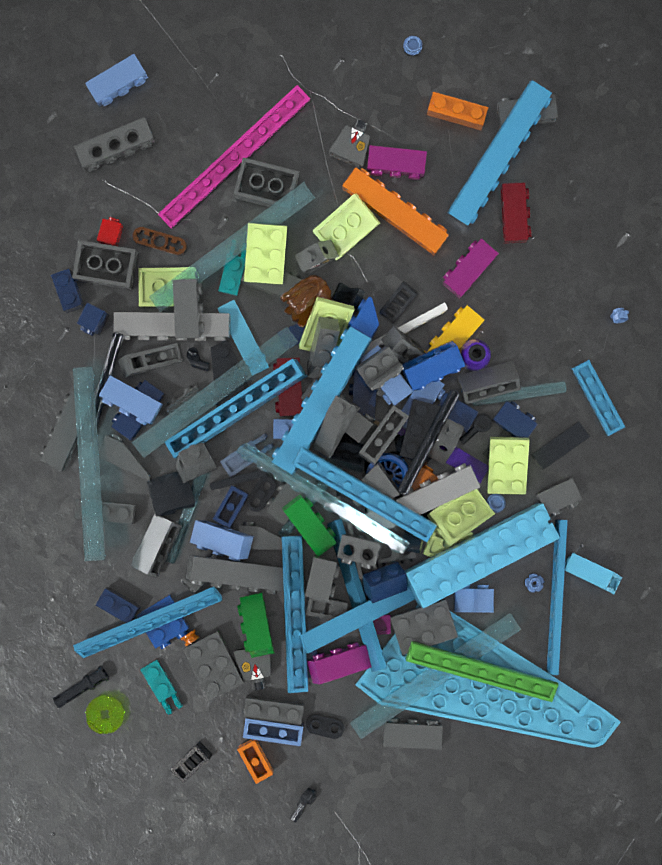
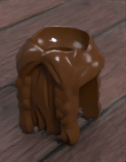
(303, 296)

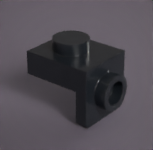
(348, 295)

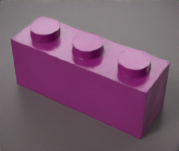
(396, 162)
(469, 267)
(338, 663)

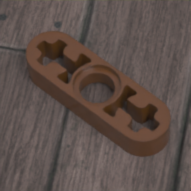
(147, 232)

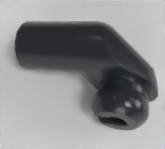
(195, 361)

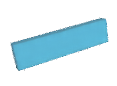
(239, 330)

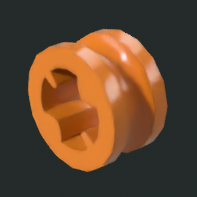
(190, 637)

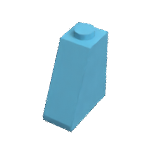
(593, 573)

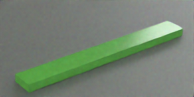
(481, 671)

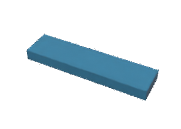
(598, 398)

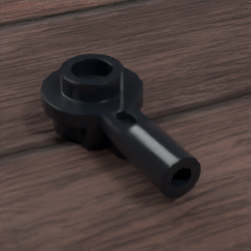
(481, 424)
(307, 798)

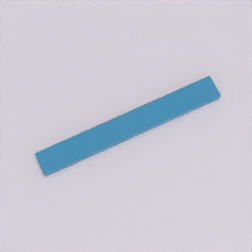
(364, 494)
(357, 597)
(556, 598)
(294, 613)
(352, 620)
(148, 622)

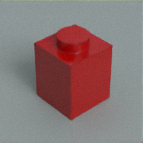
(110, 232)

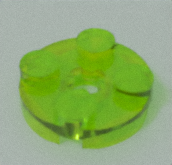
(104, 703)

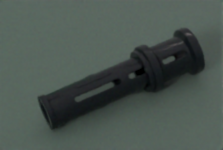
(88, 683)

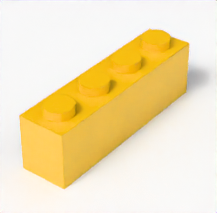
(459, 330)

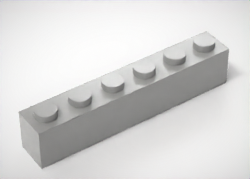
(163, 325)
(434, 493)

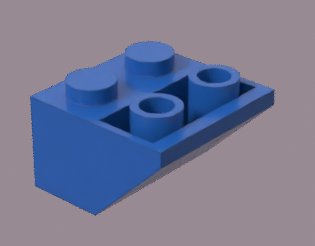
(367, 319)

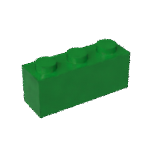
(310, 524)
(255, 625)

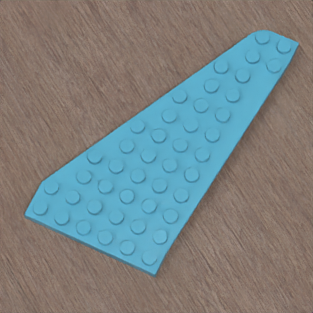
(565, 719)

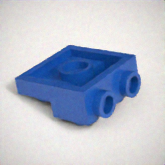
(161, 635)

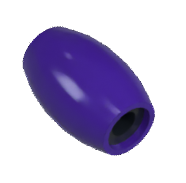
(481, 349)

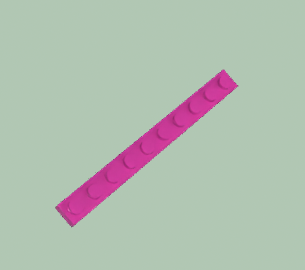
(232, 157)

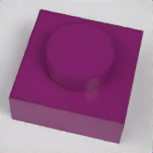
(383, 624)

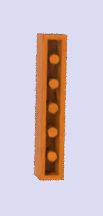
(395, 211)

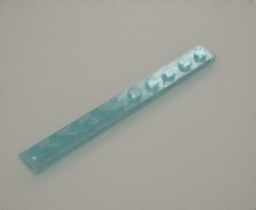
(234, 244)
(214, 392)
(89, 464)
(328, 501)
(432, 678)

